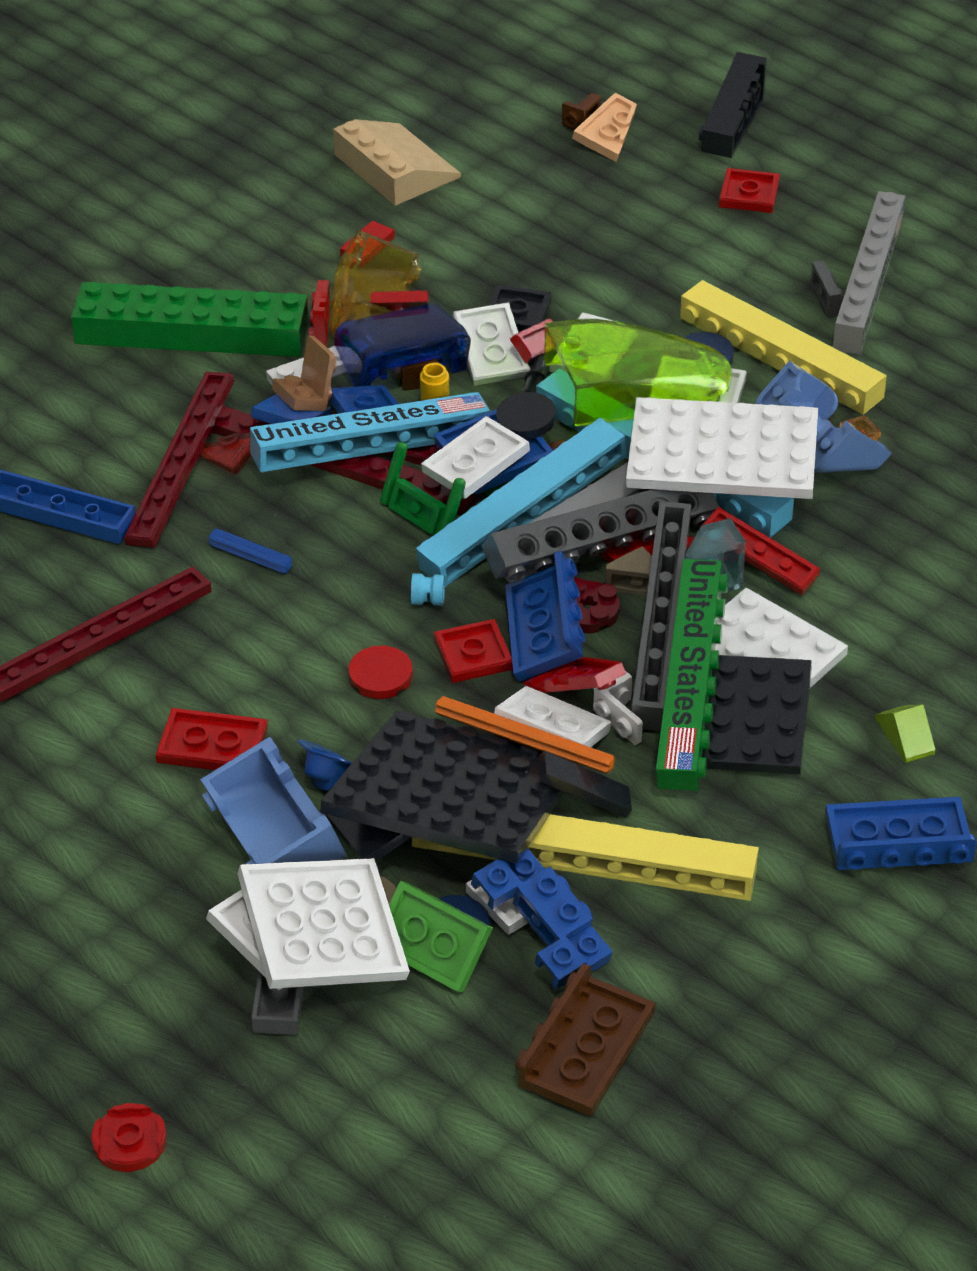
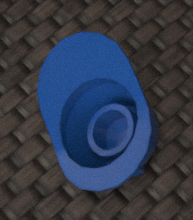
(323, 765)

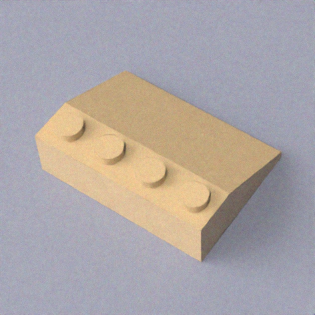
(391, 159)

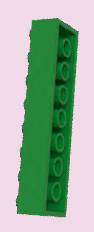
(190, 319)

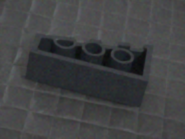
(735, 105)

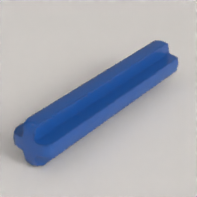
(250, 551)

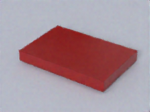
(207, 738)

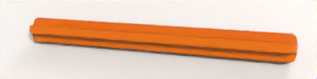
(525, 734)

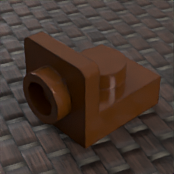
(575, 115)

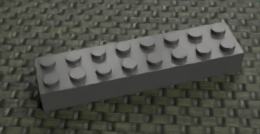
(276, 1009)

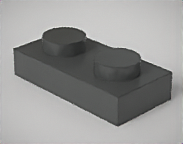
(825, 289)

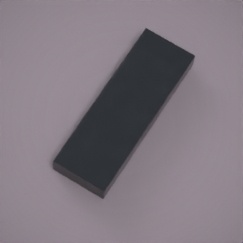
(584, 784)

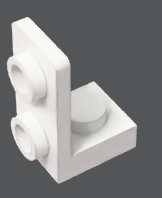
(611, 705)

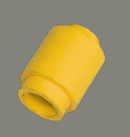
(434, 382)

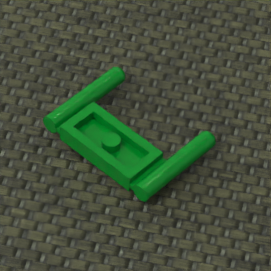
(415, 503)

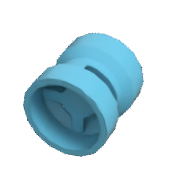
(427, 589)

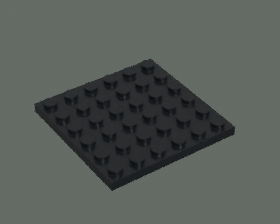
(446, 787)

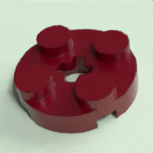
(604, 603)

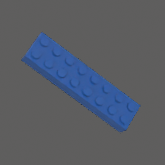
(64, 507)

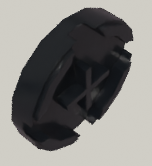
(527, 414)

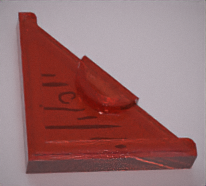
(228, 452)

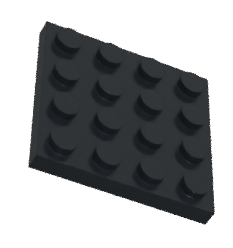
(759, 714)

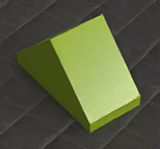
(908, 731)

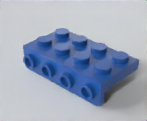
(545, 619)
(899, 833)

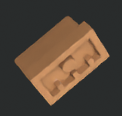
(314, 387)

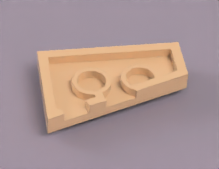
(607, 127)

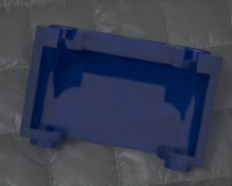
(401, 339)

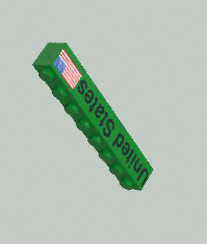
(690, 675)

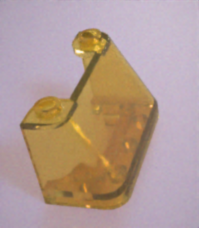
(366, 268)

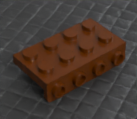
(583, 1042)

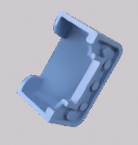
(836, 448)
(270, 809)

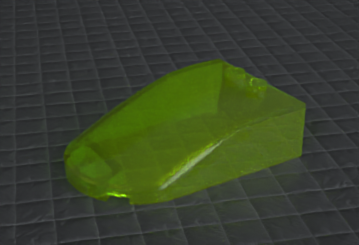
(625, 361)

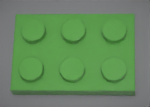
(437, 936)

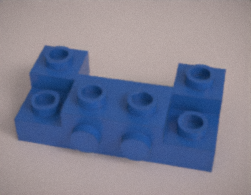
(551, 912)

